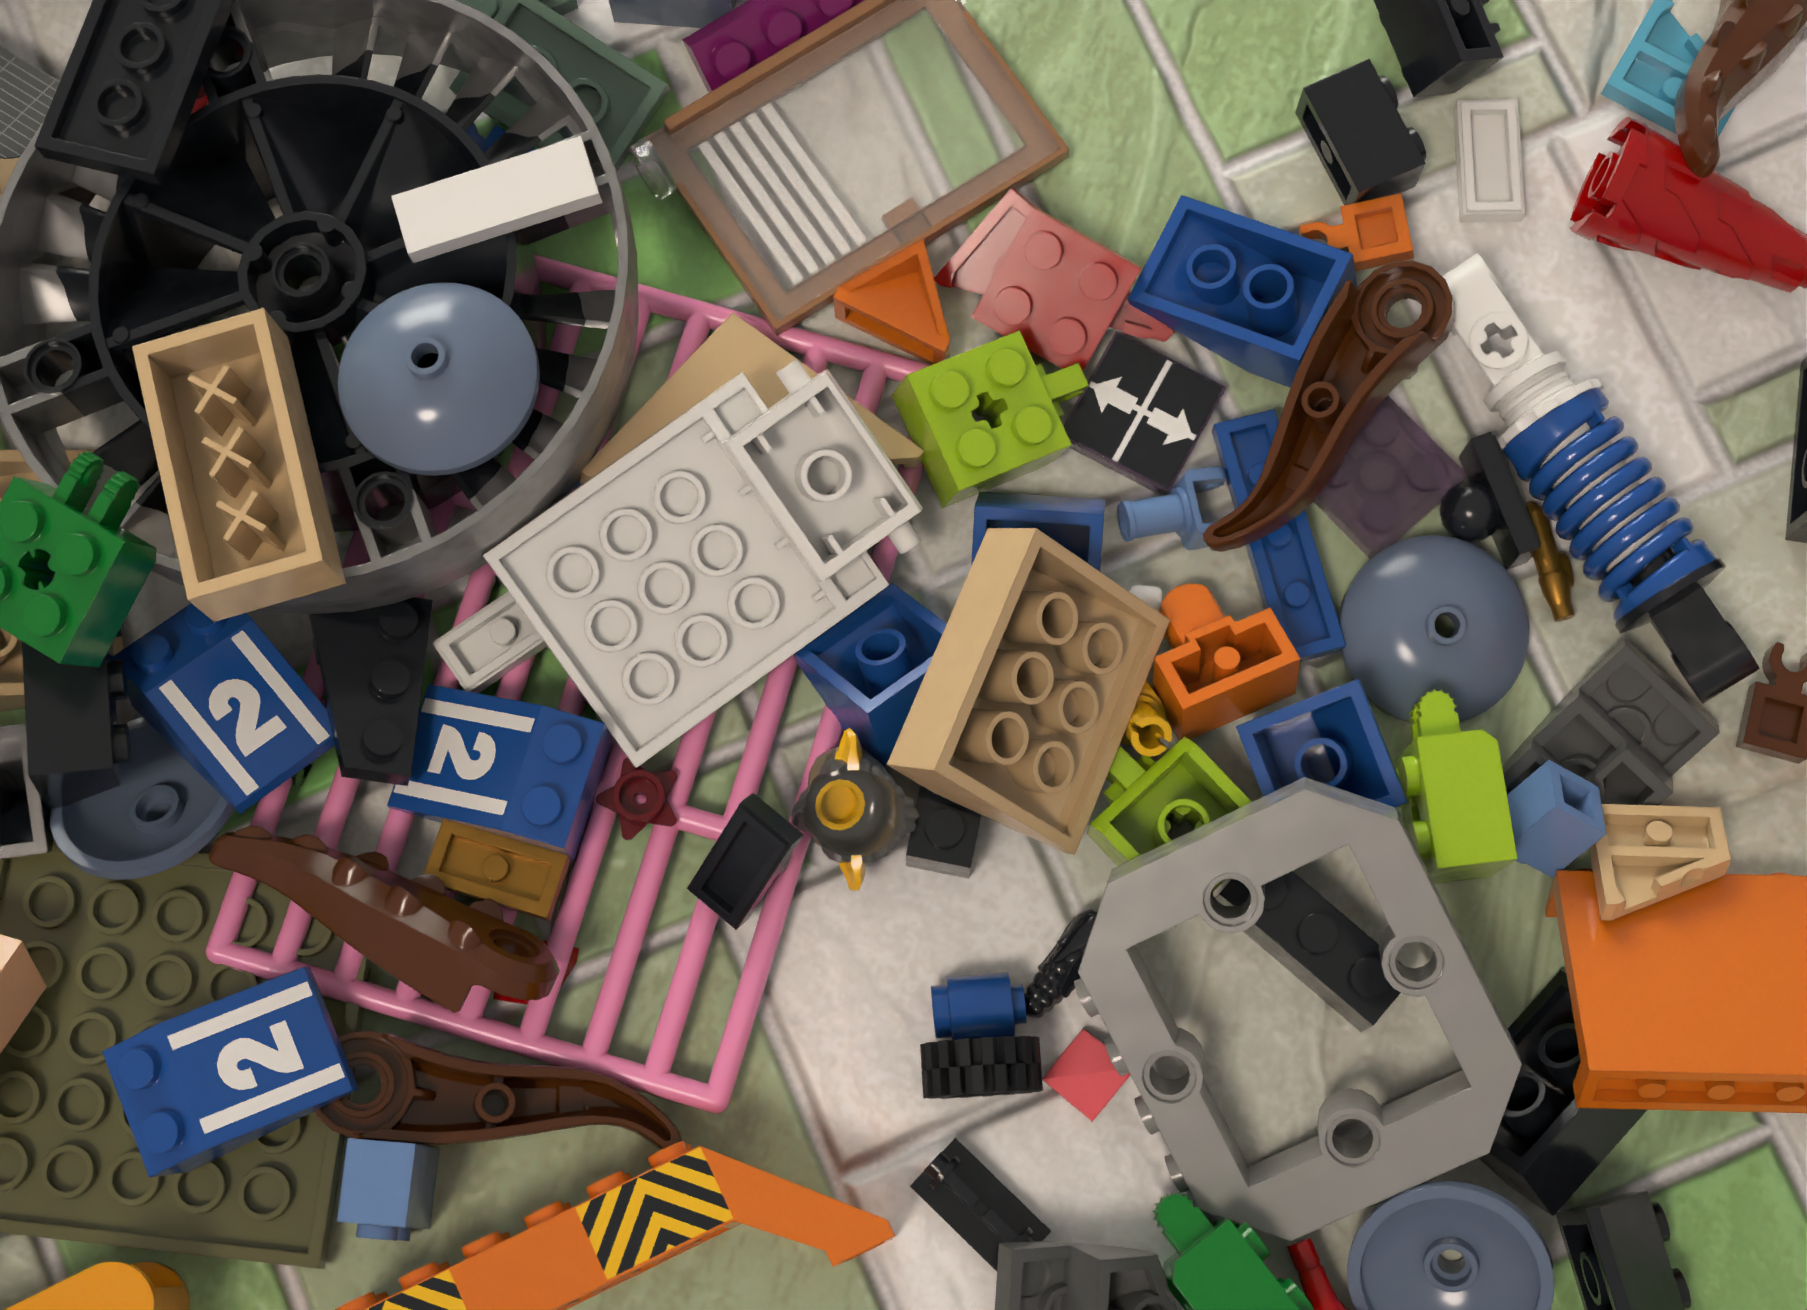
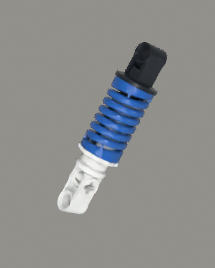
(1596, 497)

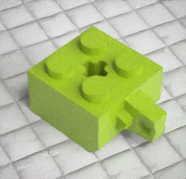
(1010, 393)
(1150, 793)

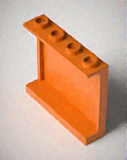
(1689, 995)

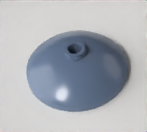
(460, 406)
(1393, 636)
(146, 823)
(1400, 1242)

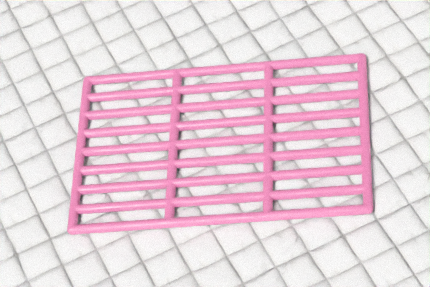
(530, 1038)

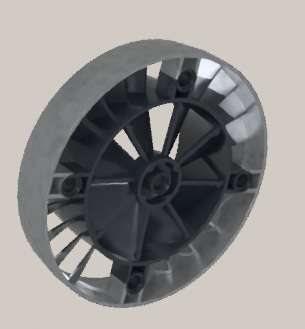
(332, 161)

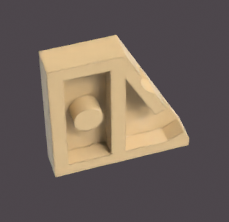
(1655, 854)

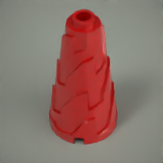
(1659, 207)

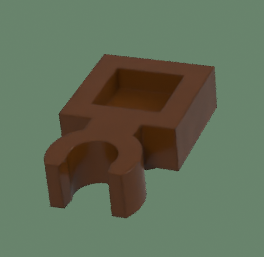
(1777, 712)

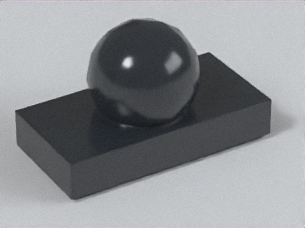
(1489, 504)
(745, 861)

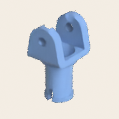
(1172, 512)

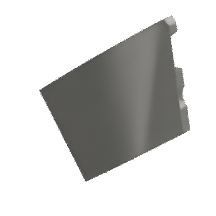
(1619, 731)
(1078, 1278)

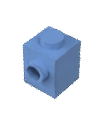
(1554, 818)

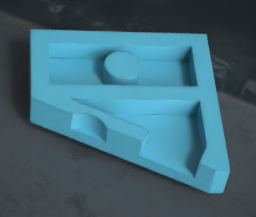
(1655, 67)

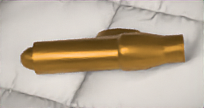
(1552, 567)

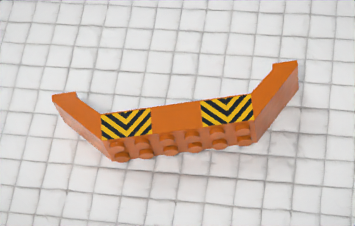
(628, 1230)

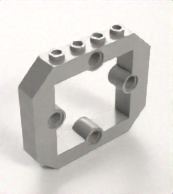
(1325, 1174)

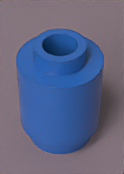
(978, 1006)

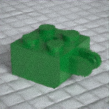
(68, 566)
(1219, 1263)

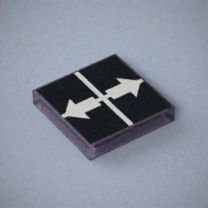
(1142, 414)

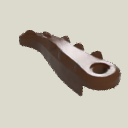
(1739, 55)
(1336, 392)
(394, 920)
(462, 1100)

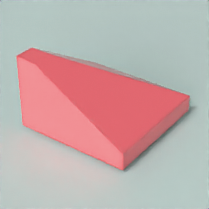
(1085, 1075)

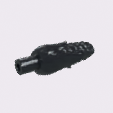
(1060, 967)

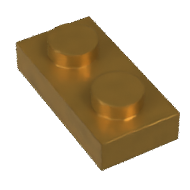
(498, 869)

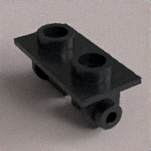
(976, 1203)

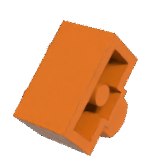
(1219, 665)

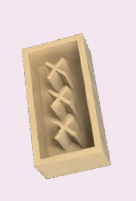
(237, 465)

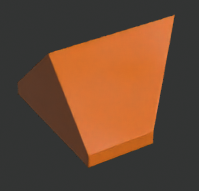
(898, 305)

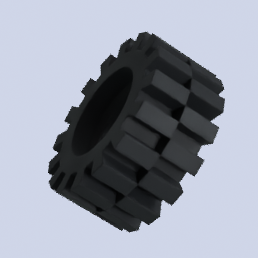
(981, 1067)

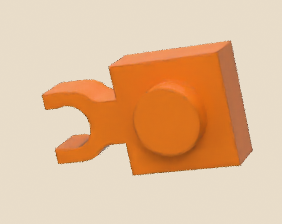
(1371, 230)

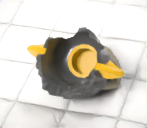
(853, 808)

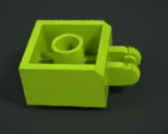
(1454, 794)

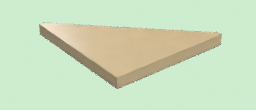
(725, 354)

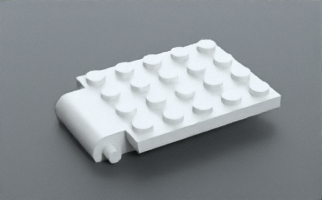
(709, 554)

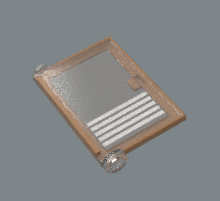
(849, 150)

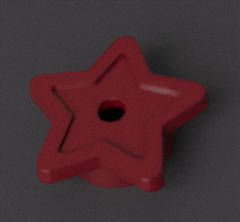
(632, 782)

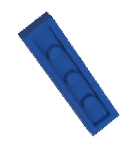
(1286, 559)

